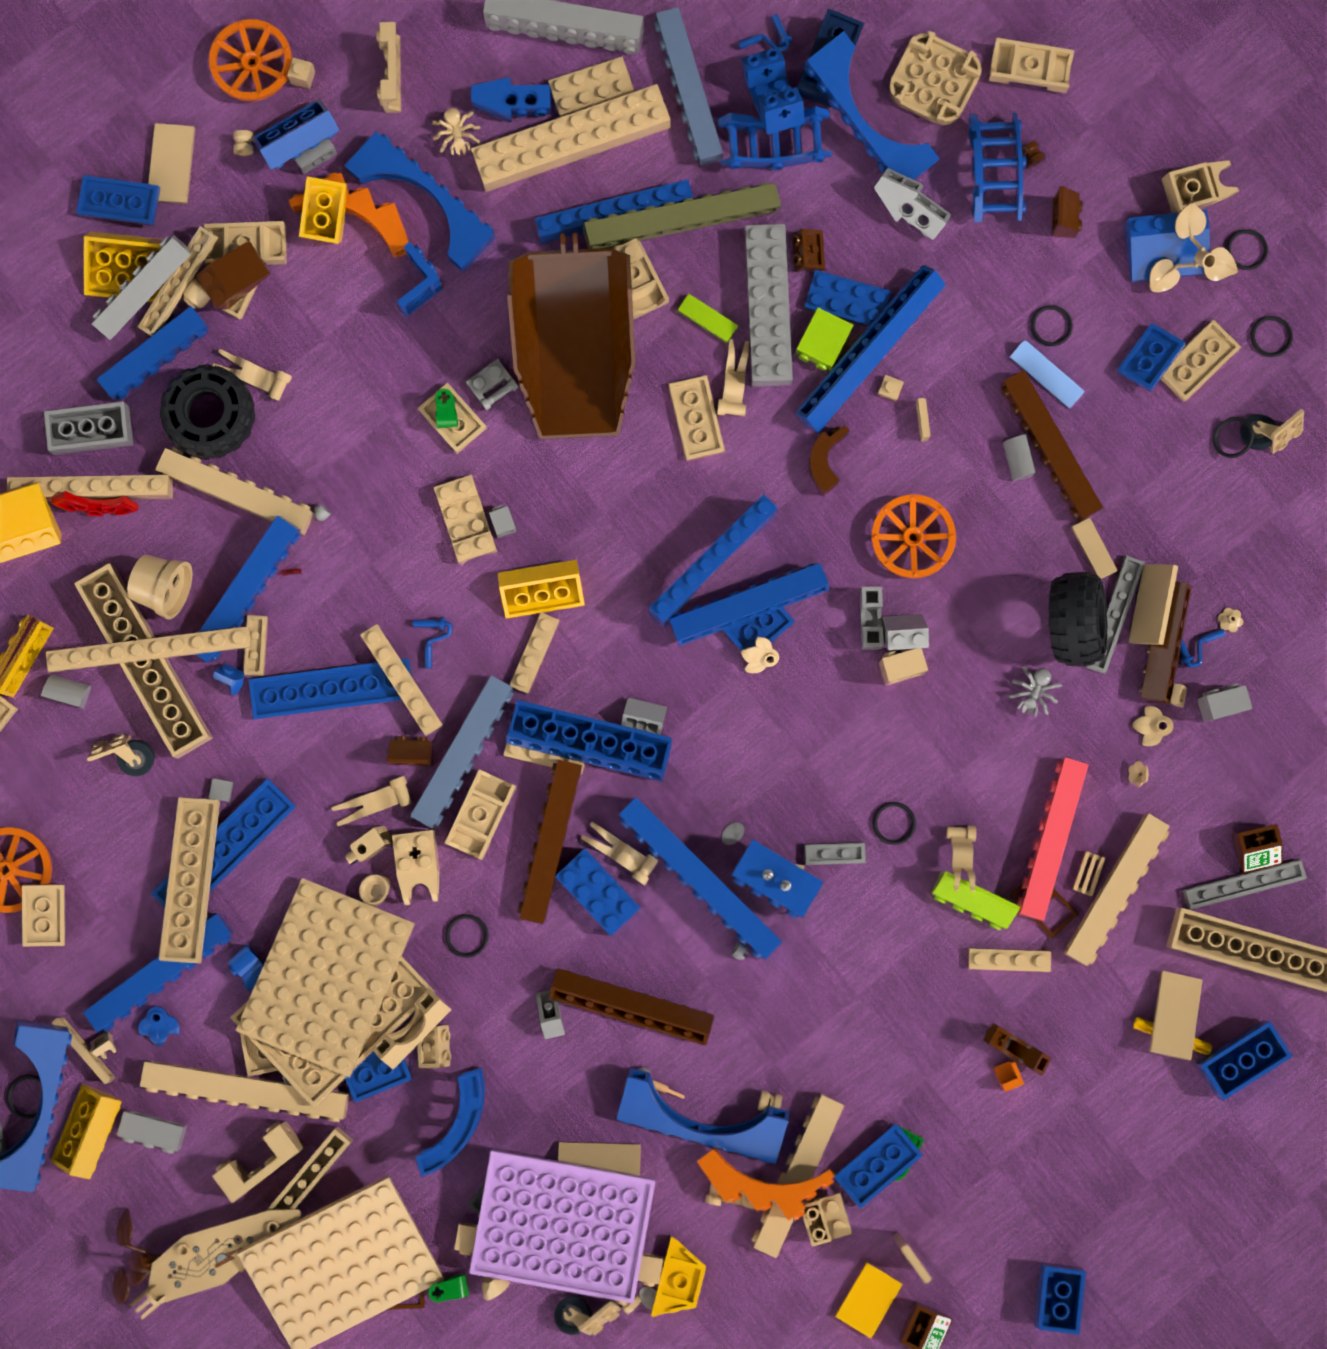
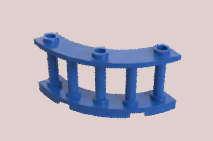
(746, 122)
(979, 163)
(469, 1114)

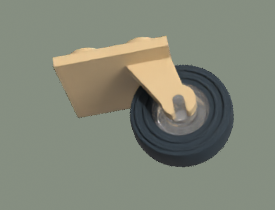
(1268, 434)
(133, 756)
(575, 1316)

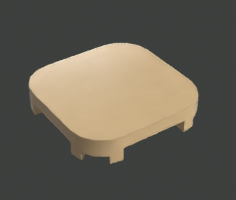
(934, 79)

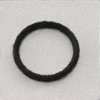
(1249, 231)
(1054, 308)
(1290, 336)
(1248, 445)
(913, 823)
(466, 916)
(9, 1096)

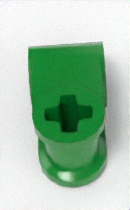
(445, 412)
(453, 1288)

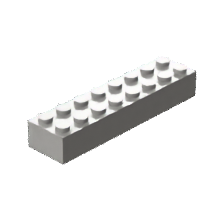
(567, 23)
(768, 305)

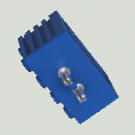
(776, 879)

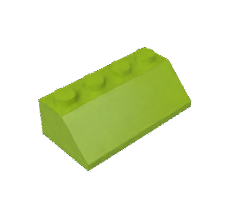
(979, 903)

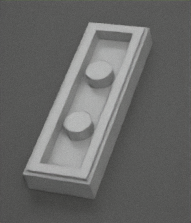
(834, 853)

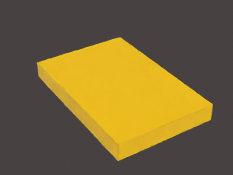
(868, 1300)

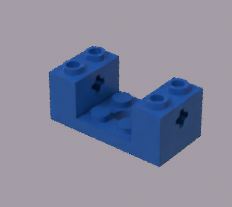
(771, 92)

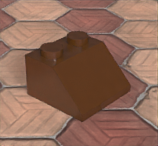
(1066, 213)
(410, 752)

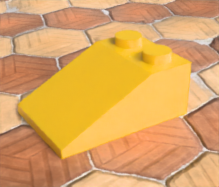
(323, 210)

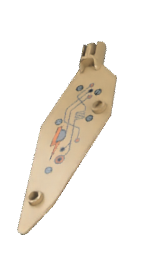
(207, 1257)

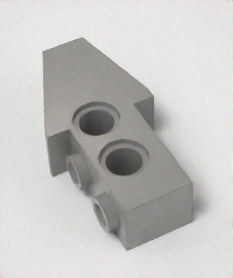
(898, 190)

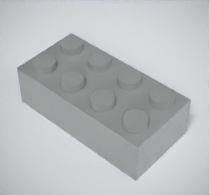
(88, 428)

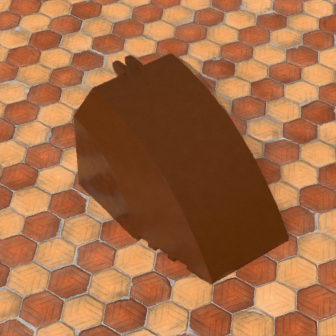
(573, 338)

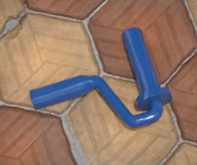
(784, 39)
(442, 623)
(1204, 639)

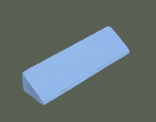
(1047, 374)

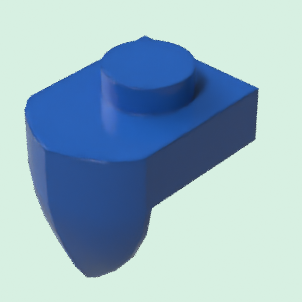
(230, 676)

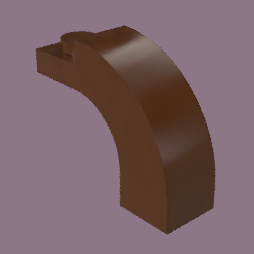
(820, 472)
(1017, 1049)

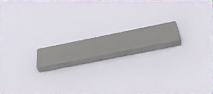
(1118, 607)
(1244, 884)

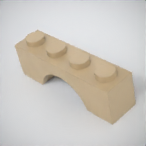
(396, 1046)

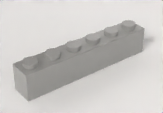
(141, 286)

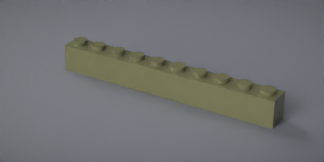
(681, 216)

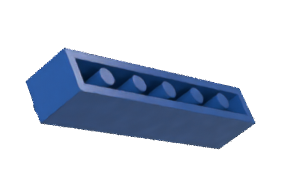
(153, 354)

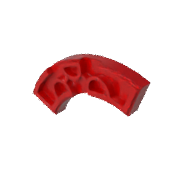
(94, 507)

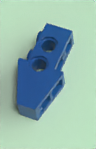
(493, 95)

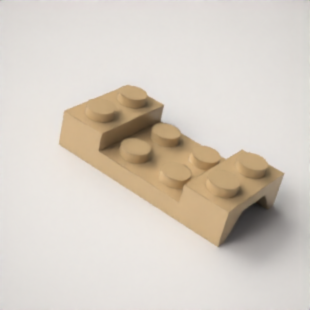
(1031, 64)
(390, 89)
(266, 237)
(646, 287)
(465, 519)
(480, 814)

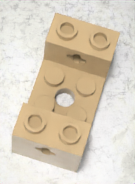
(234, 1178)

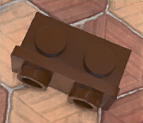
(808, 250)

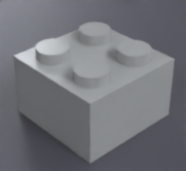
(1225, 703)

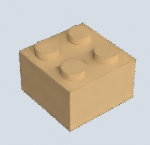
(902, 665)

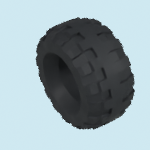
(224, 435)
(1078, 619)

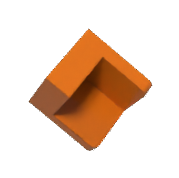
(1008, 1075)

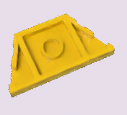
(679, 1280)

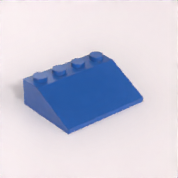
(1155, 239)

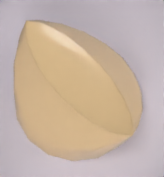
(374, 889)
(493, 1287)

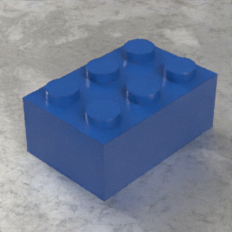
(1060, 1298)

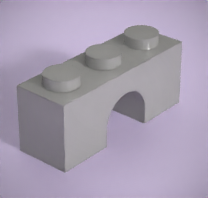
(870, 616)

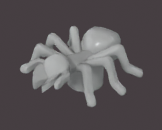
(1035, 689)

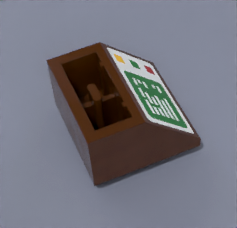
(1259, 848)
(924, 1327)

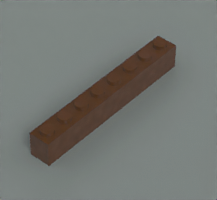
(1051, 446)
(550, 842)
(631, 1006)

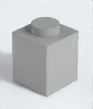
(502, 521)

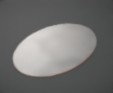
(733, 833)
(648, 1296)

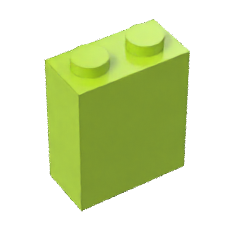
(823, 340)

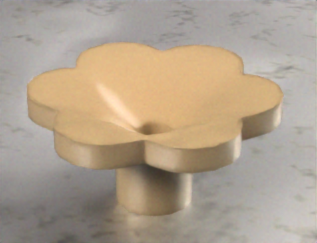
(1226, 622)
(1138, 773)

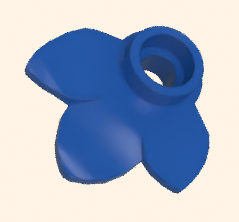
(158, 1029)

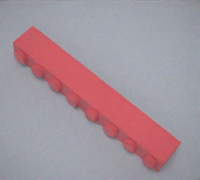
(1052, 839)

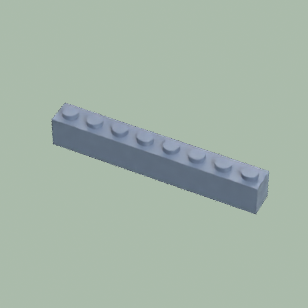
(689, 86)
(462, 752)

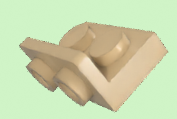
(435, 1049)

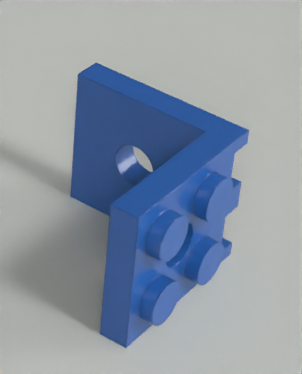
(426, 289)

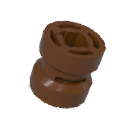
(1032, 154)

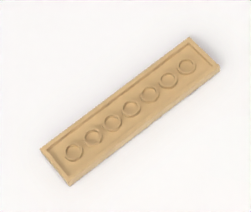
(189, 880)

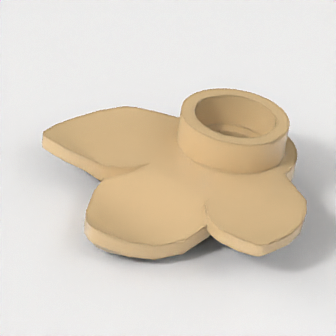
(757, 656)
(1150, 728)

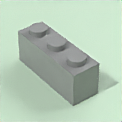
(151, 1131)

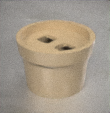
(160, 584)

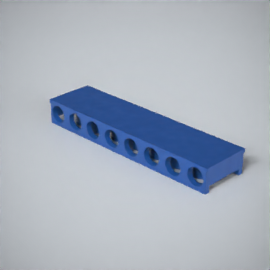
(589, 740)

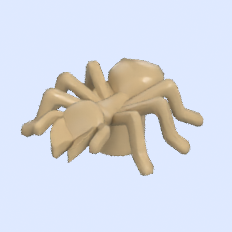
(456, 131)

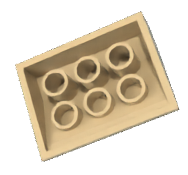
(606, 1156)

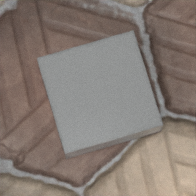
(221, 790)

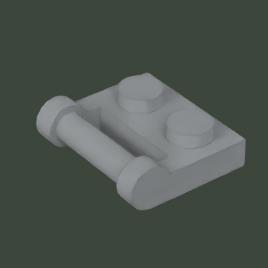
(489, 379)

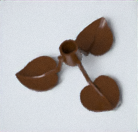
(138, 1265)

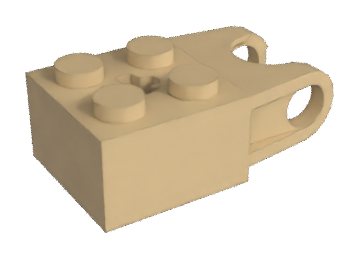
(1203, 183)
(420, 870)

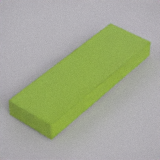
(708, 318)

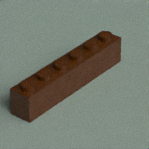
(1163, 659)

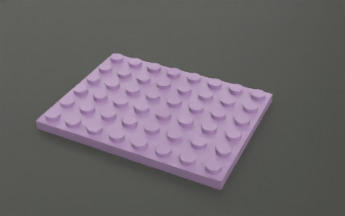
(562, 1226)

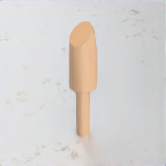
(664, 1088)

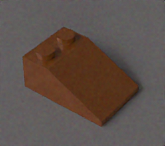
(233, 275)

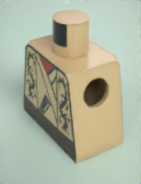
(374, 841)

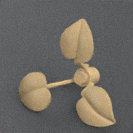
(1216, 263)

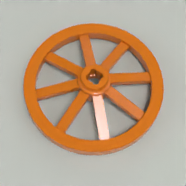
(249, 56)
(917, 532)
(14, 865)

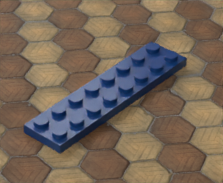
(322, 690)
(243, 832)

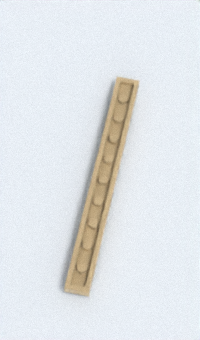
(148, 649)

